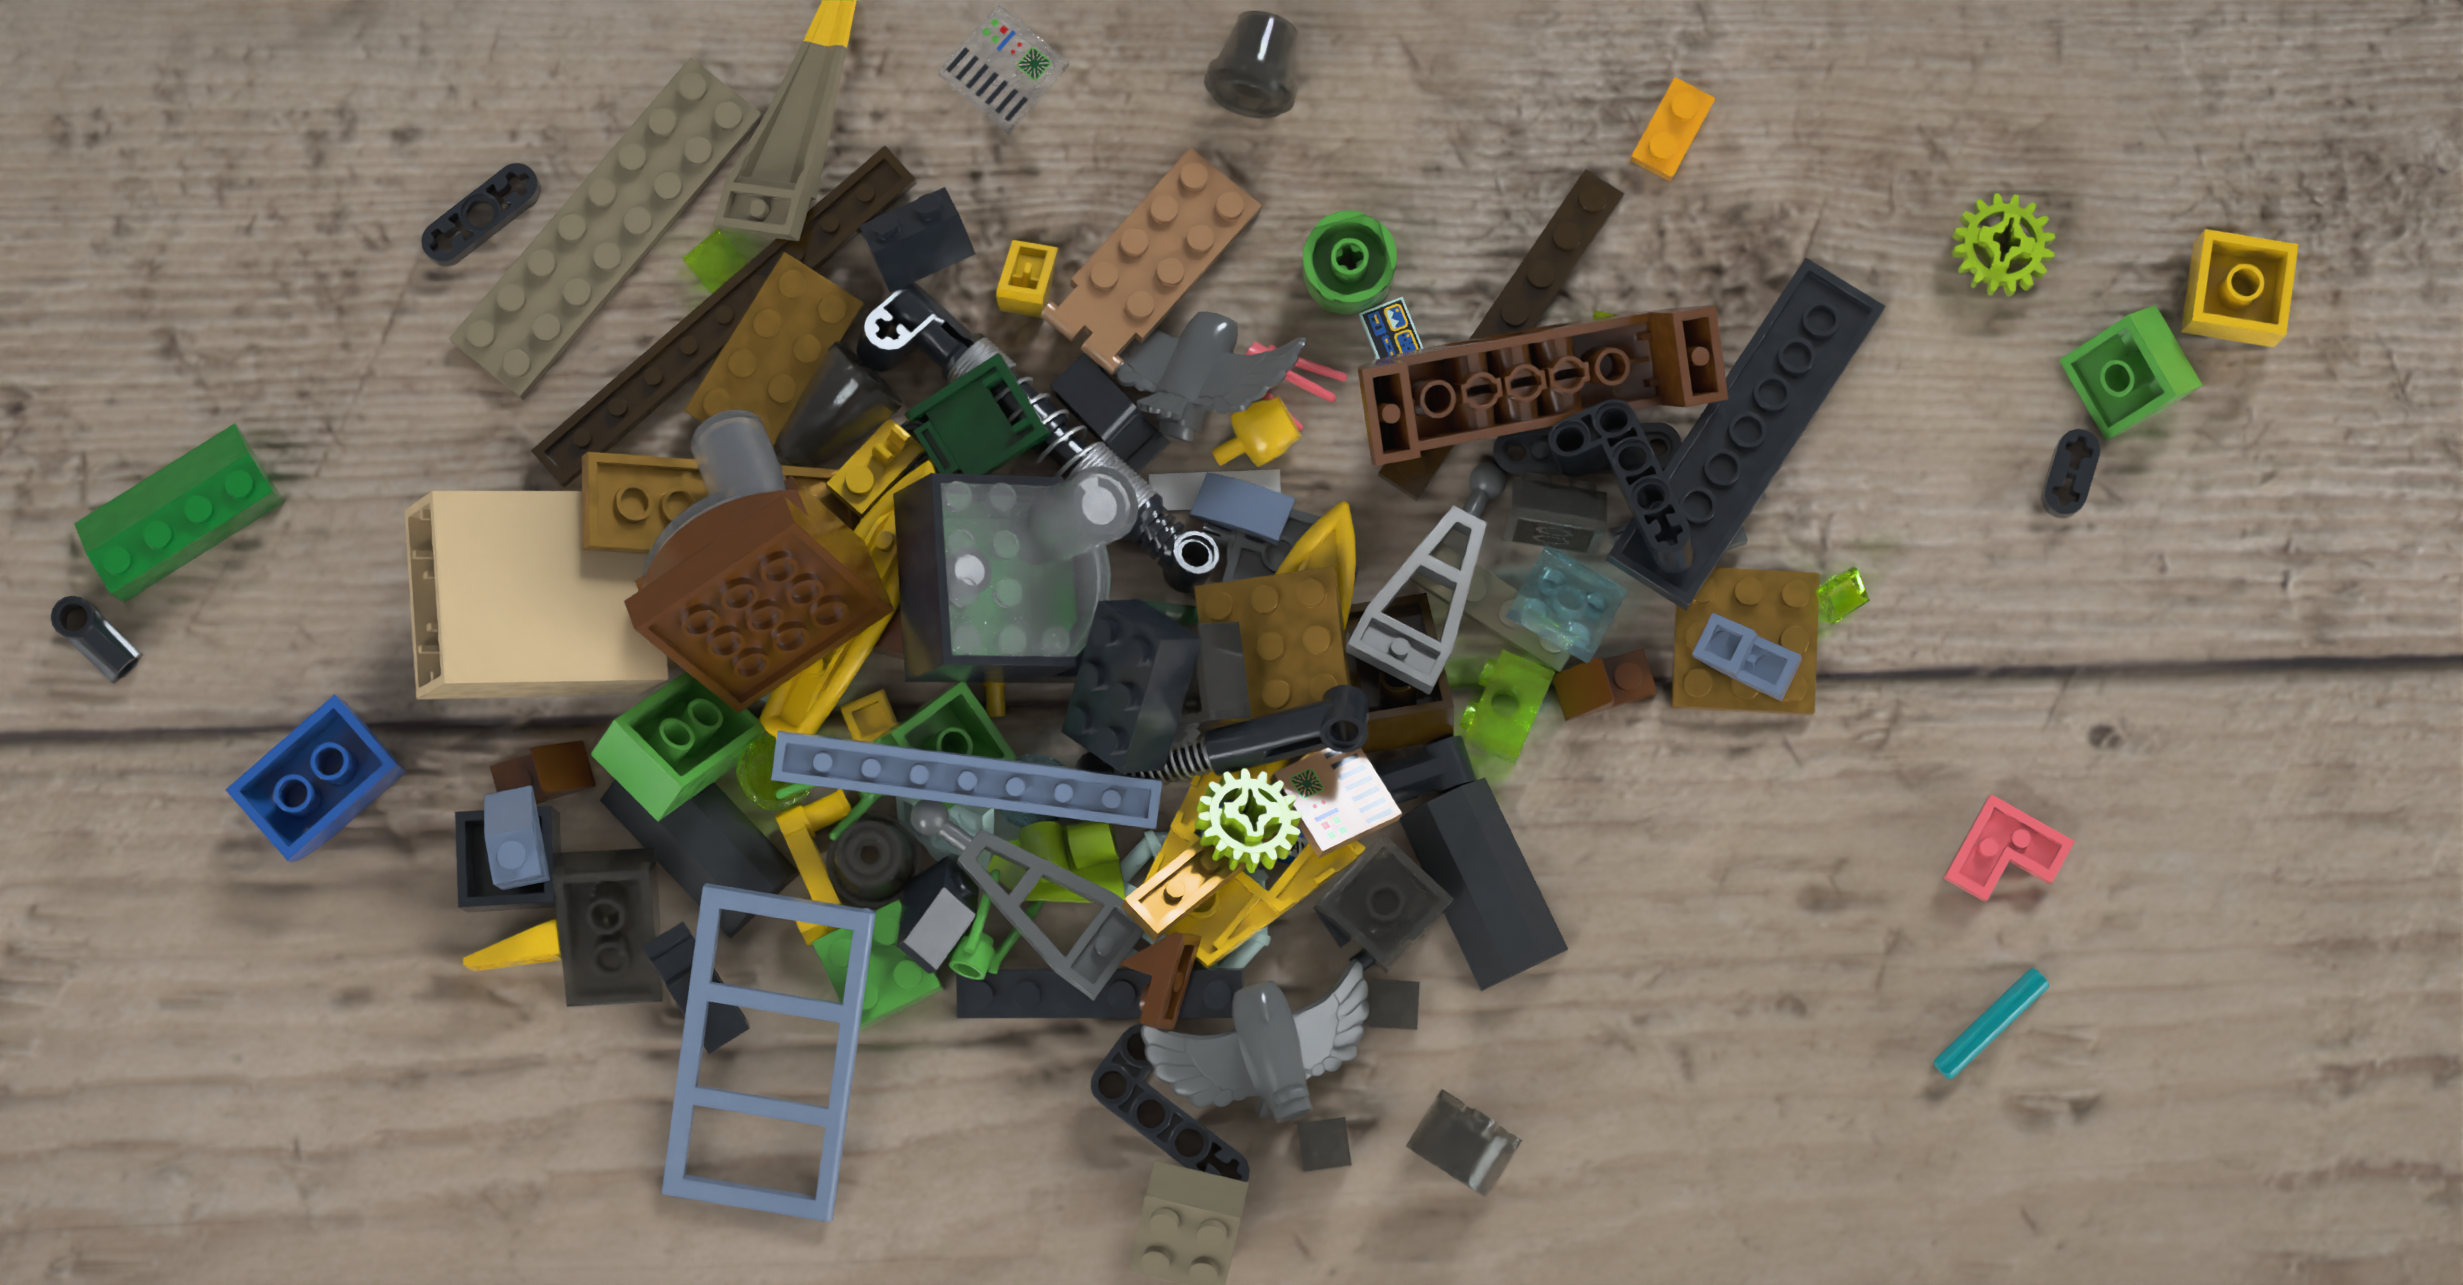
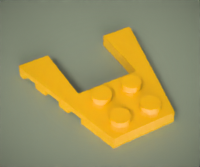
(1242, 904)

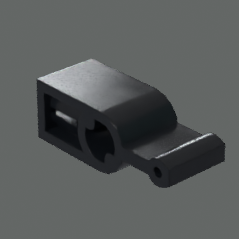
(1108, 414)
(673, 959)

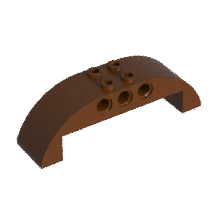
(1539, 378)

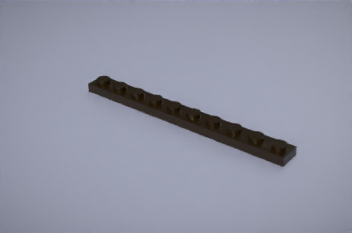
(708, 327)

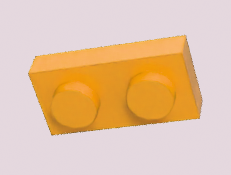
(1672, 129)

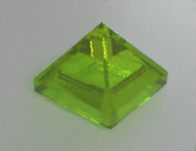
(1842, 594)

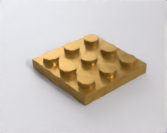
(1773, 604)
(1287, 635)

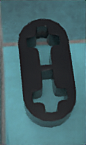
(2060, 470)

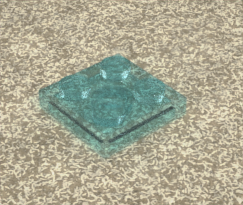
(1566, 603)

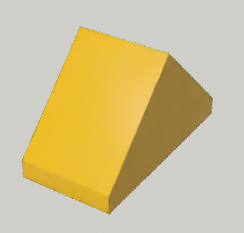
(1026, 278)

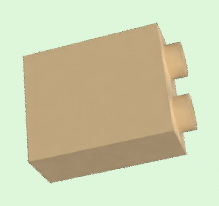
(516, 602)

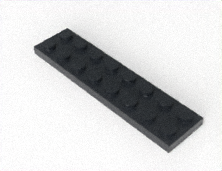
(1746, 439)

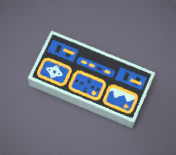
(1390, 329)

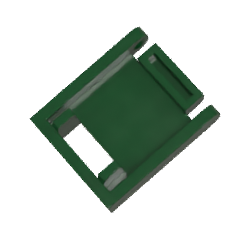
(970, 427)

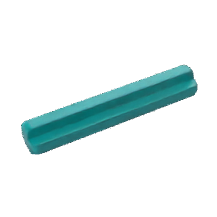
(1991, 1023)

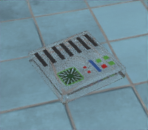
(1003, 68)

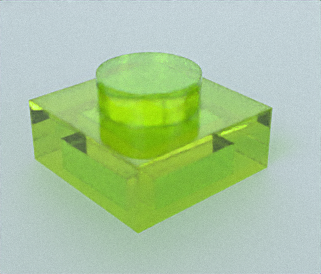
(714, 261)

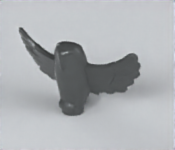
(1200, 373)
(1267, 1050)

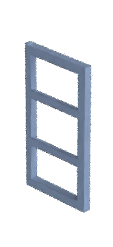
(689, 1094)

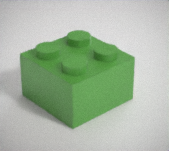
(892, 976)

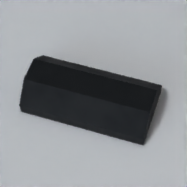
(705, 844)
(1496, 901)

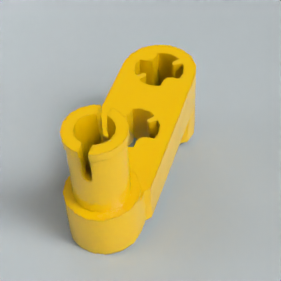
(799, 828)

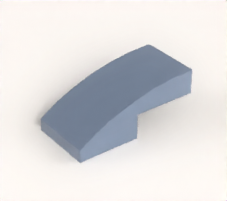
(1242, 507)
(1747, 657)

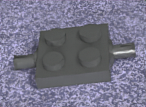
(1255, 557)

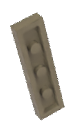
(1488, 604)

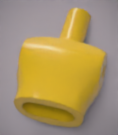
(1261, 432)

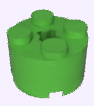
(1367, 244)

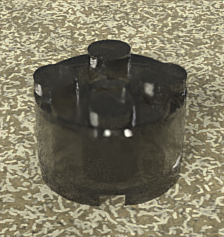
(1463, 1143)

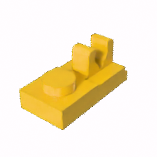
(875, 467)

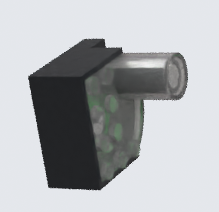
(1005, 572)

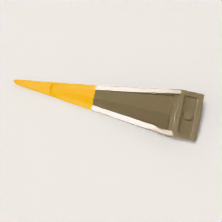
(786, 154)

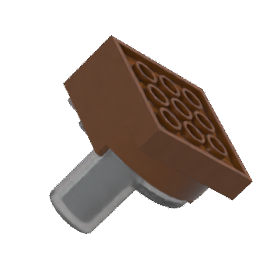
(754, 572)

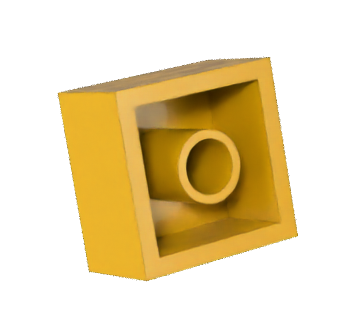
(2239, 288)

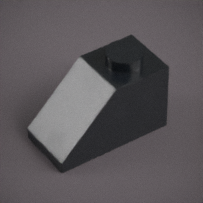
(936, 913)

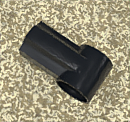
(97, 639)
(1437, 768)

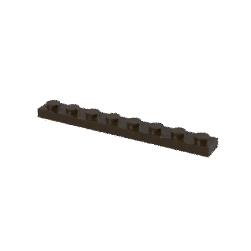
(1527, 296)

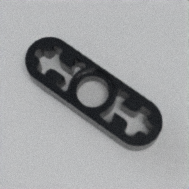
(482, 194)

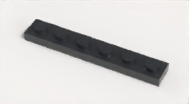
(1048, 995)

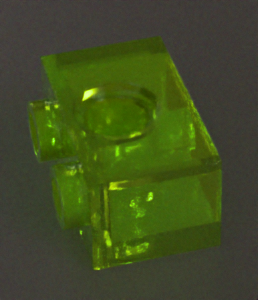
(1527, 685)

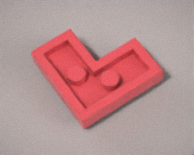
(2005, 836)

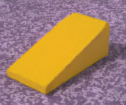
(531, 946)

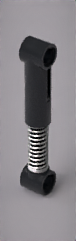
(1333, 722)

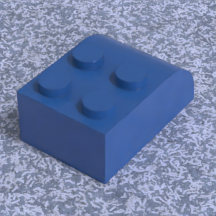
(316, 780)

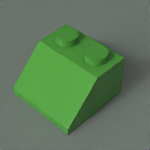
(2130, 372)
(950, 723)

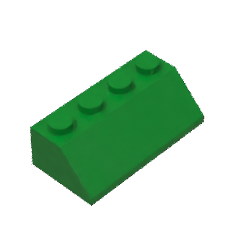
(177, 514)

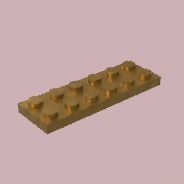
(637, 496)

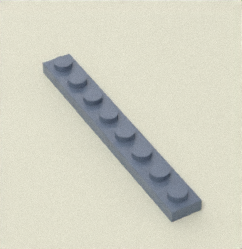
(966, 779)

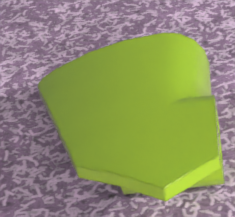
(1080, 847)

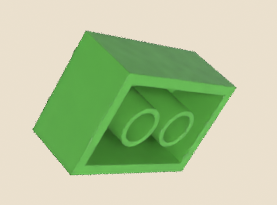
(675, 744)

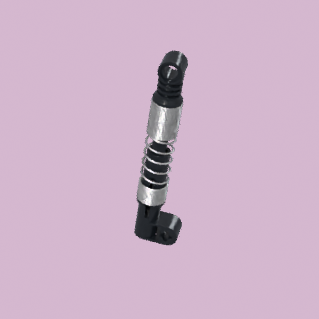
(956, 350)

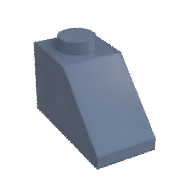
(514, 838)

